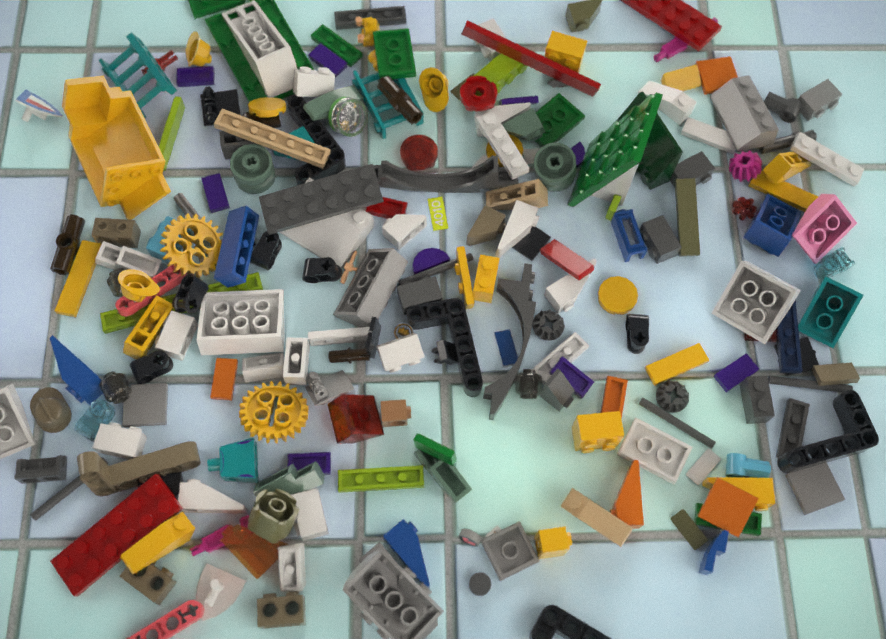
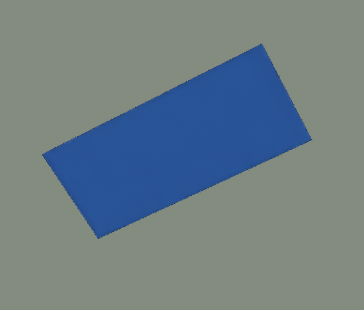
(506, 347)

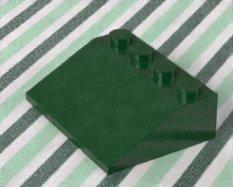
(660, 153)

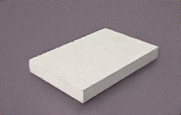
(655, 450)

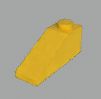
(785, 166)
(147, 328)
(759, 487)
(159, 543)

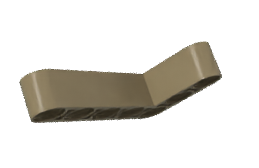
(111, 479)

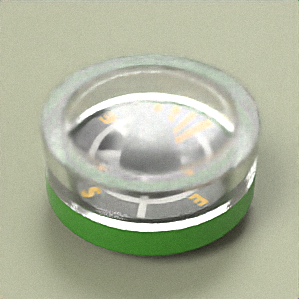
(348, 116)

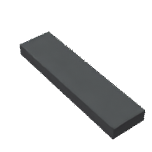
(384, 15)

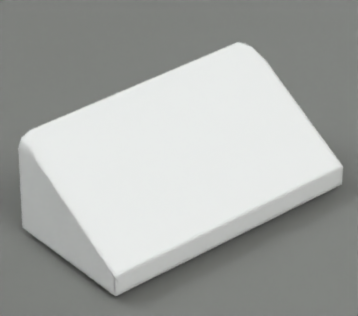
(263, 367)
(292, 567)

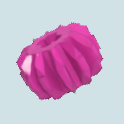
(745, 166)

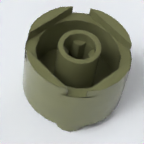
(273, 515)

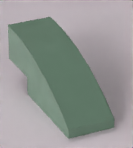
(320, 106)
(445, 475)
(292, 480)

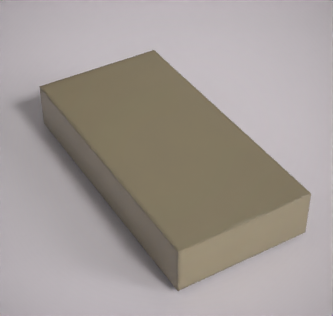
(835, 374)

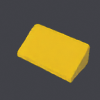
(683, 78)

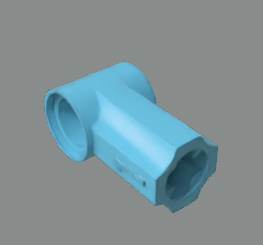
(739, 466)

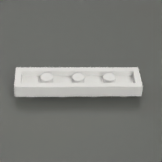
(502, 145)
(827, 159)

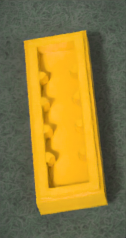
(464, 286)

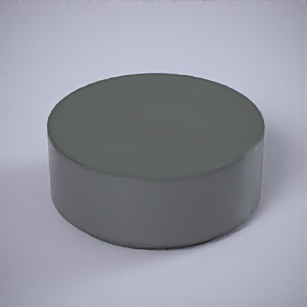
(480, 584)

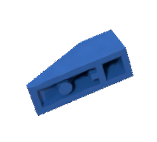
(406, 546)

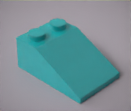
(829, 311)

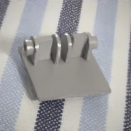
(330, 387)

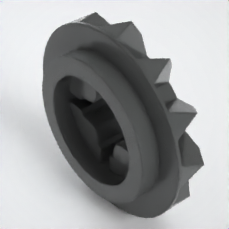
(545, 332)
(664, 399)

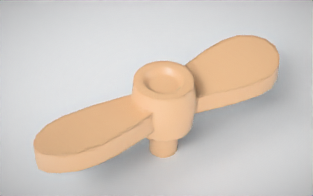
(348, 268)

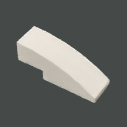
(127, 258)

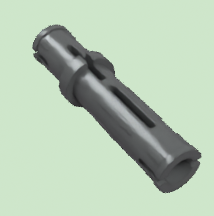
(785, 142)

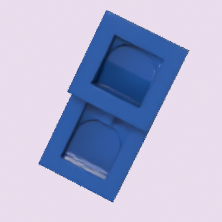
(716, 547)

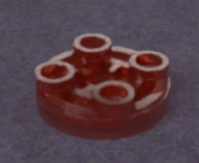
(418, 152)

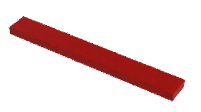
(530, 58)

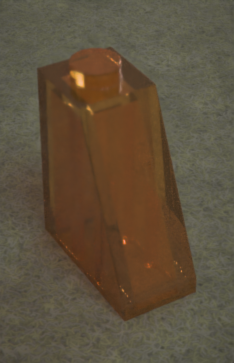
(251, 549)

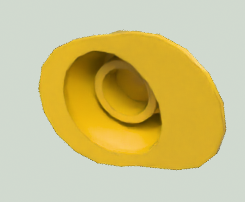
(197, 51)
(434, 89)
(137, 285)

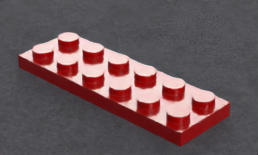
(679, 20)
(114, 534)

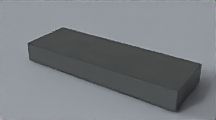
(792, 426)

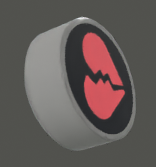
(469, 537)

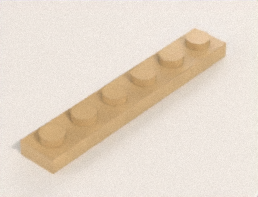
(272, 138)

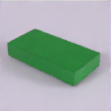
(435, 449)

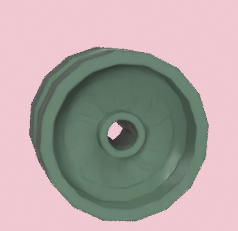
(555, 166)
(253, 168)

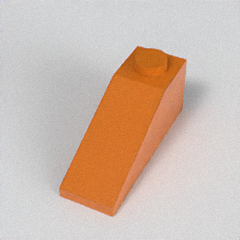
(629, 499)

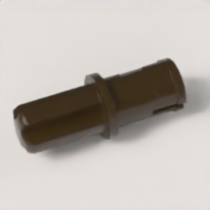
(348, 355)

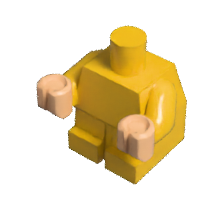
(369, 25)

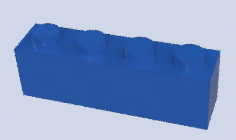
(236, 247)

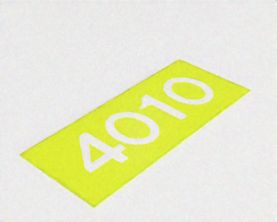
(437, 213)

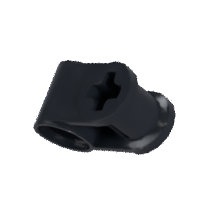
(265, 252)
(321, 270)
(191, 292)
(637, 332)
(149, 367)

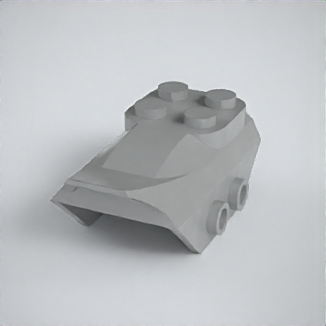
(392, 598)

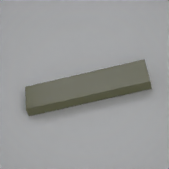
(687, 217)

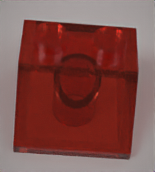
(355, 418)

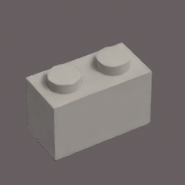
(819, 99)

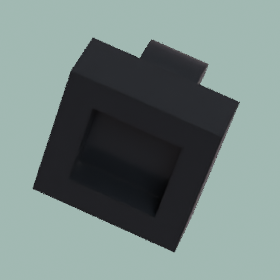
(446, 352)

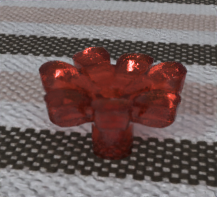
(744, 208)

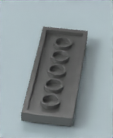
(320, 199)

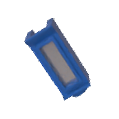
(628, 234)

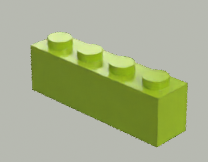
(501, 71)

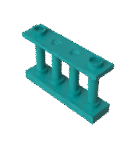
(145, 58)
(379, 125)

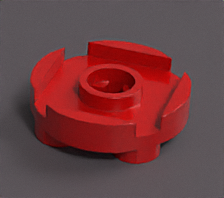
(474, 102)

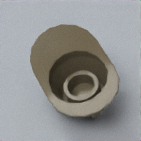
(50, 410)

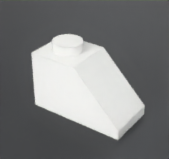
(403, 228)

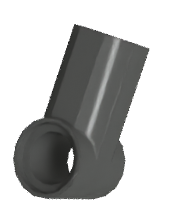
(786, 108)

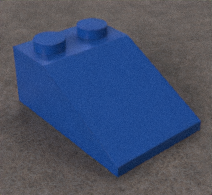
(773, 225)
(80, 378)

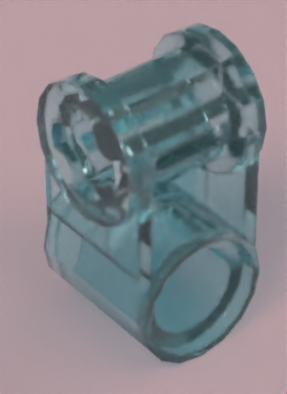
(833, 264)
(93, 417)

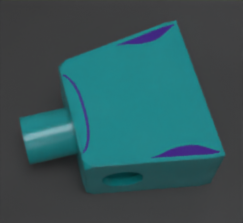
(237, 462)

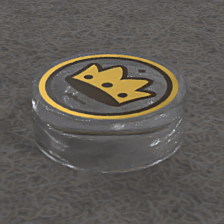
(402, 330)

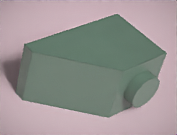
(525, 126)

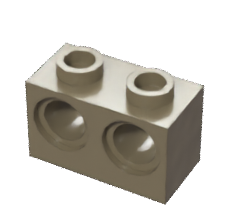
(116, 232)
(146, 582)
(281, 617)

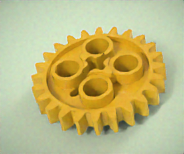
(183, 260)
(254, 408)

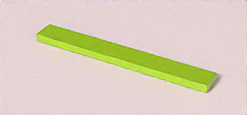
(113, 321)

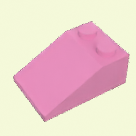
(823, 226)

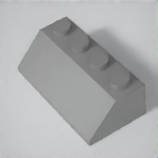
(744, 114)
(371, 287)

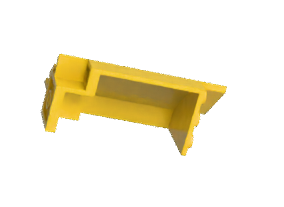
(114, 145)

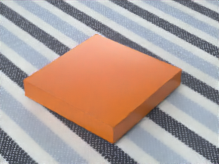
(715, 73)
(727, 507)

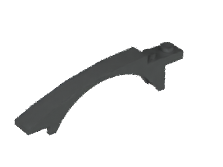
(483, 176)
(520, 298)

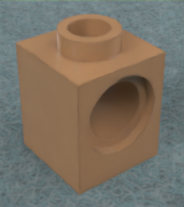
(395, 413)

